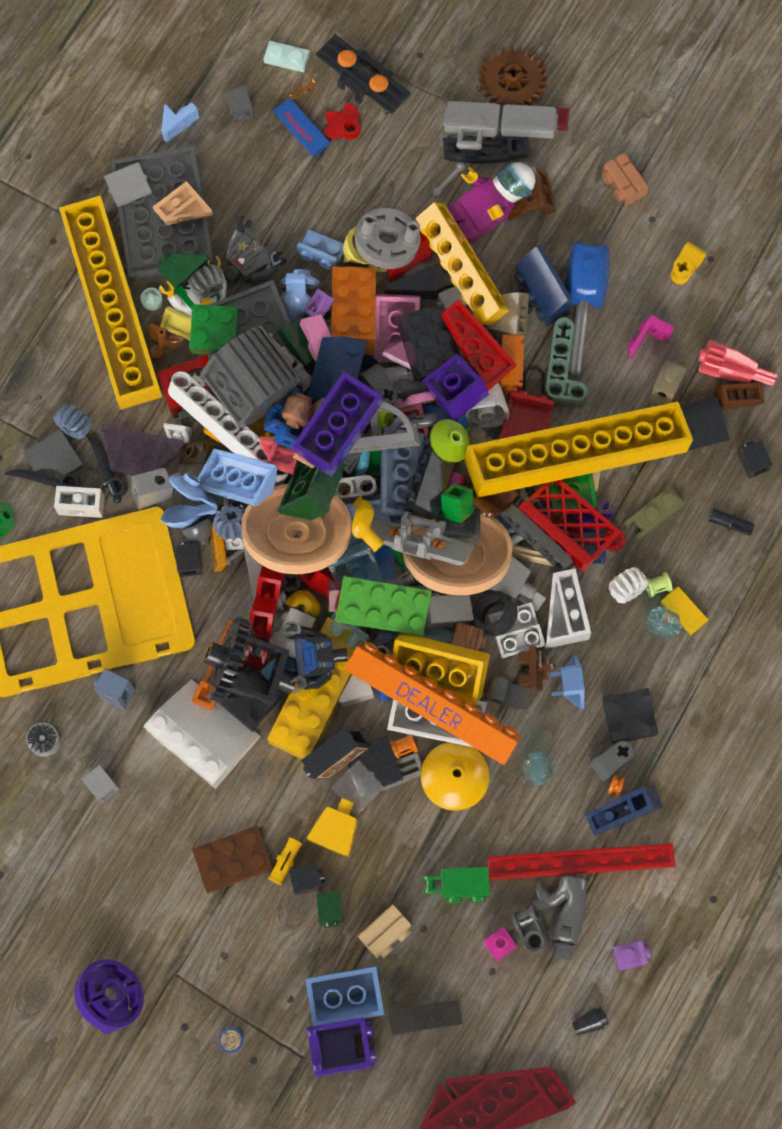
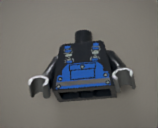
(314, 657)

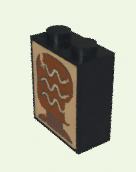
(335, 753)

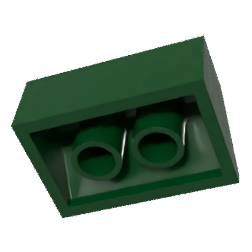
(180, 266)
(310, 492)

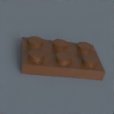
(232, 859)

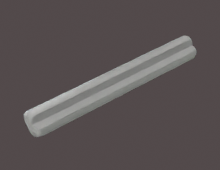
(578, 338)

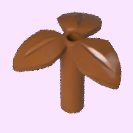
(159, 335)

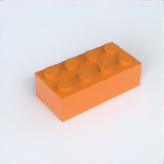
(354, 304)

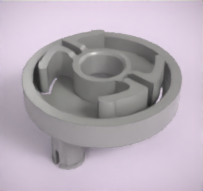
(392, 224)

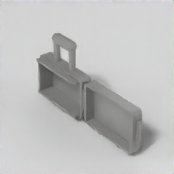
(485, 121)

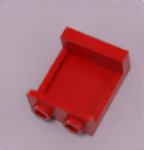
(526, 414)

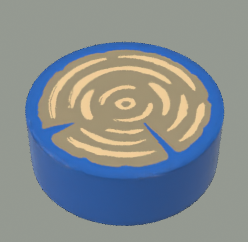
(230, 1040)

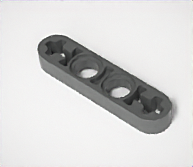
(537, 538)

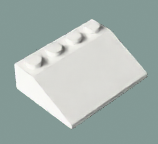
(201, 737)

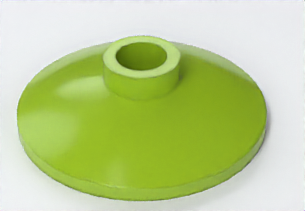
(443, 442)

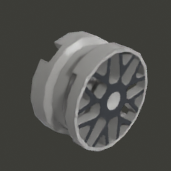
(43, 739)

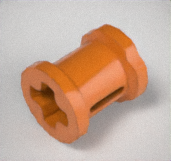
(403, 746)

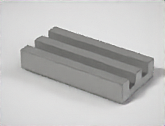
(418, 764)

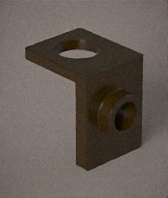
(196, 452)

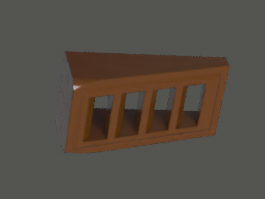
(726, 398)

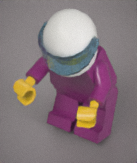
(491, 199)

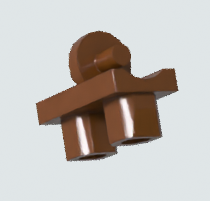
(538, 668)

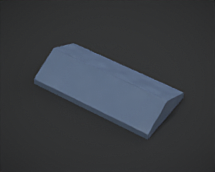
(396, 475)

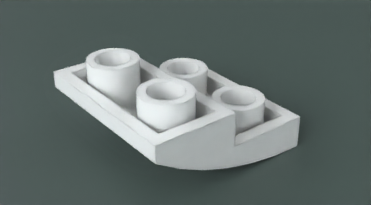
(523, 633)

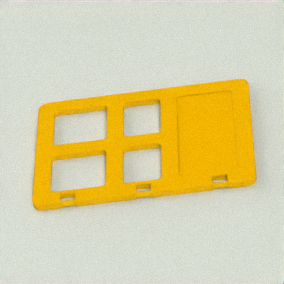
(132, 585)

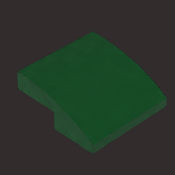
(296, 340)

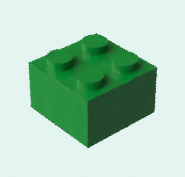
(212, 328)

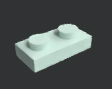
(286, 56)

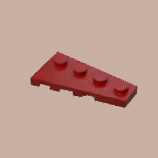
(477, 345)

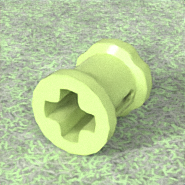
(659, 584)

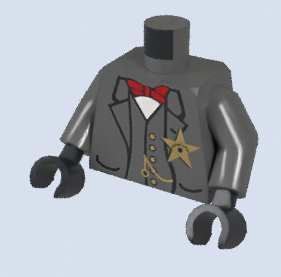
(249, 257)

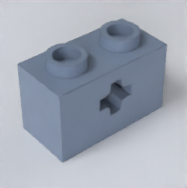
(113, 689)

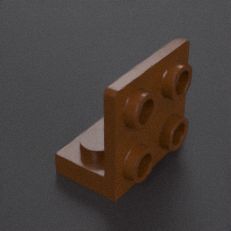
(540, 198)

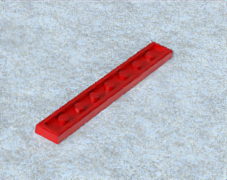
(581, 862)

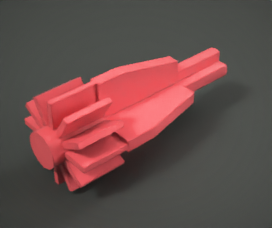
(732, 365)

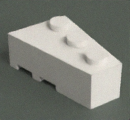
(567, 611)

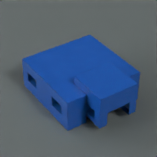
(277, 425)

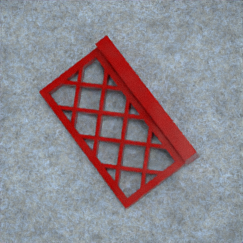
(580, 557)

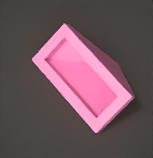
(396, 353)

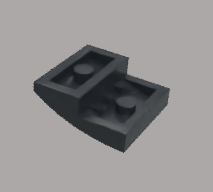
(705, 422)
(381, 761)

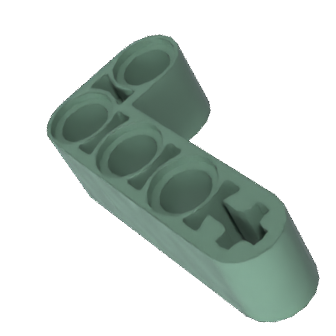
(561, 361)

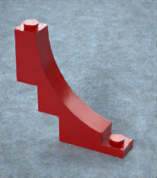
(264, 613)

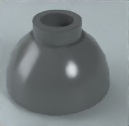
(199, 531)

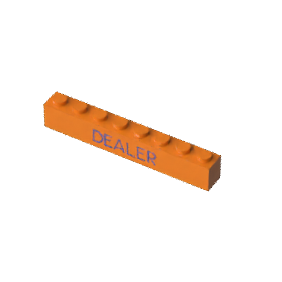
(433, 702)

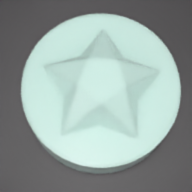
(151, 299)

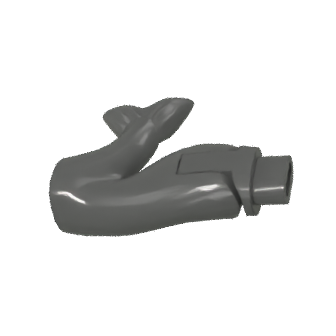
(570, 919)

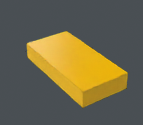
(690, 616)

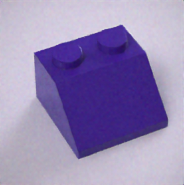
(455, 387)

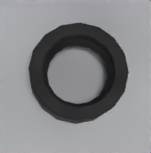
(505, 622)

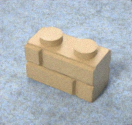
(385, 932)

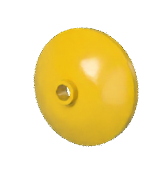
(450, 791)

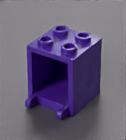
(335, 1050)

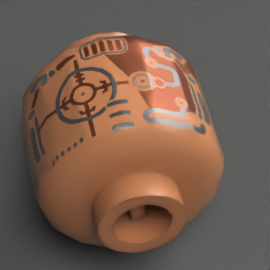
(298, 410)

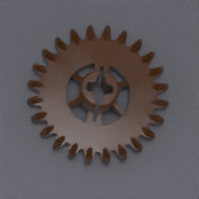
(513, 65)

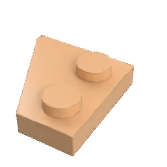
(182, 206)

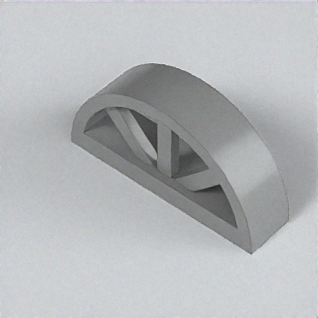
(388, 439)

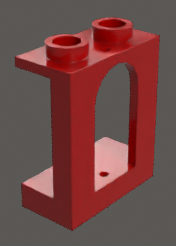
(166, 375)

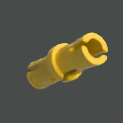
(292, 846)

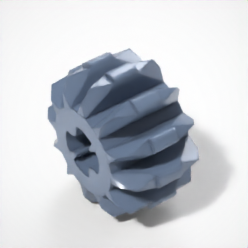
(73, 421)
(229, 522)

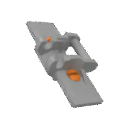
(429, 546)

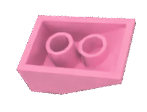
(388, 310)

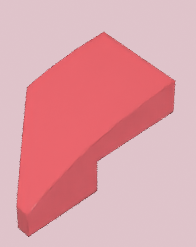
(279, 456)

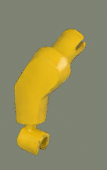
(361, 524)

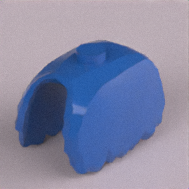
(588, 274)

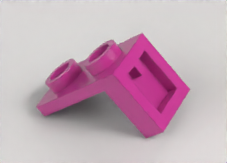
(658, 329)

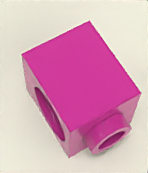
(500, 944)

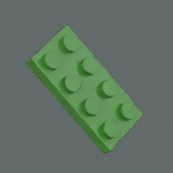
(383, 605)

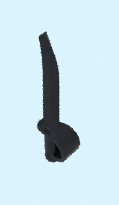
(30, 475)
(110, 481)

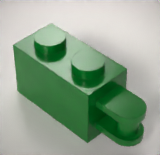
(460, 884)

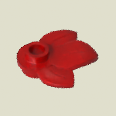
(341, 122)

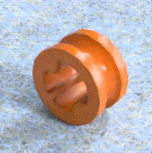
(616, 785)

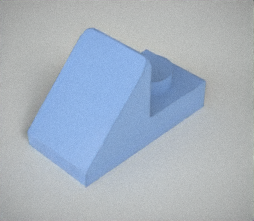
(174, 124)

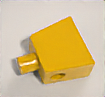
(335, 829)

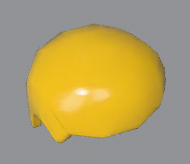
(306, 601)

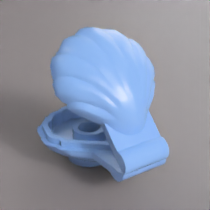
(296, 298)
(186, 515)

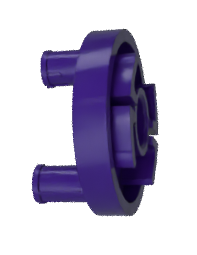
(94, 1003)

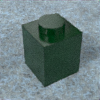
(329, 909)

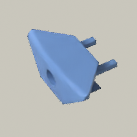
(571, 682)

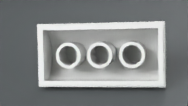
(409, 722)

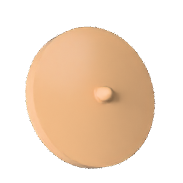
(295, 543)
(480, 572)

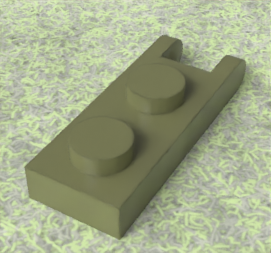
(655, 512)

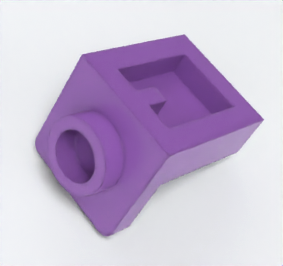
(319, 304)
(631, 955)

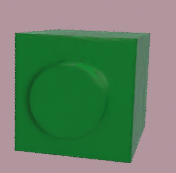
(457, 503)

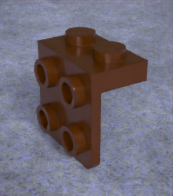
(493, 504)

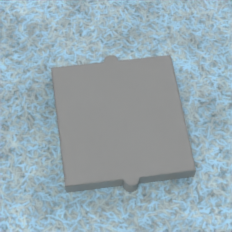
(127, 184)

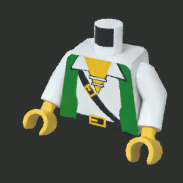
(183, 298)

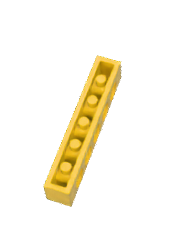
(494, 305)

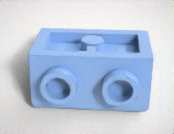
(321, 250)

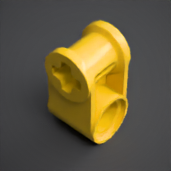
(687, 261)

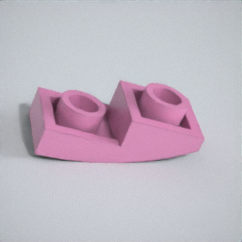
(314, 330)

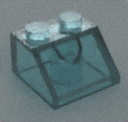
(357, 562)

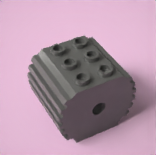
(250, 376)

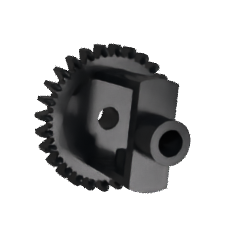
(227, 657)

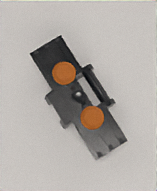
(355, 76)

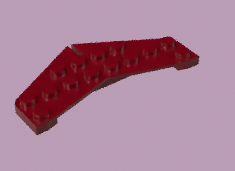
(498, 1100)

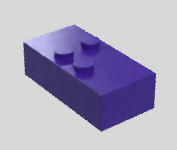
(337, 424)

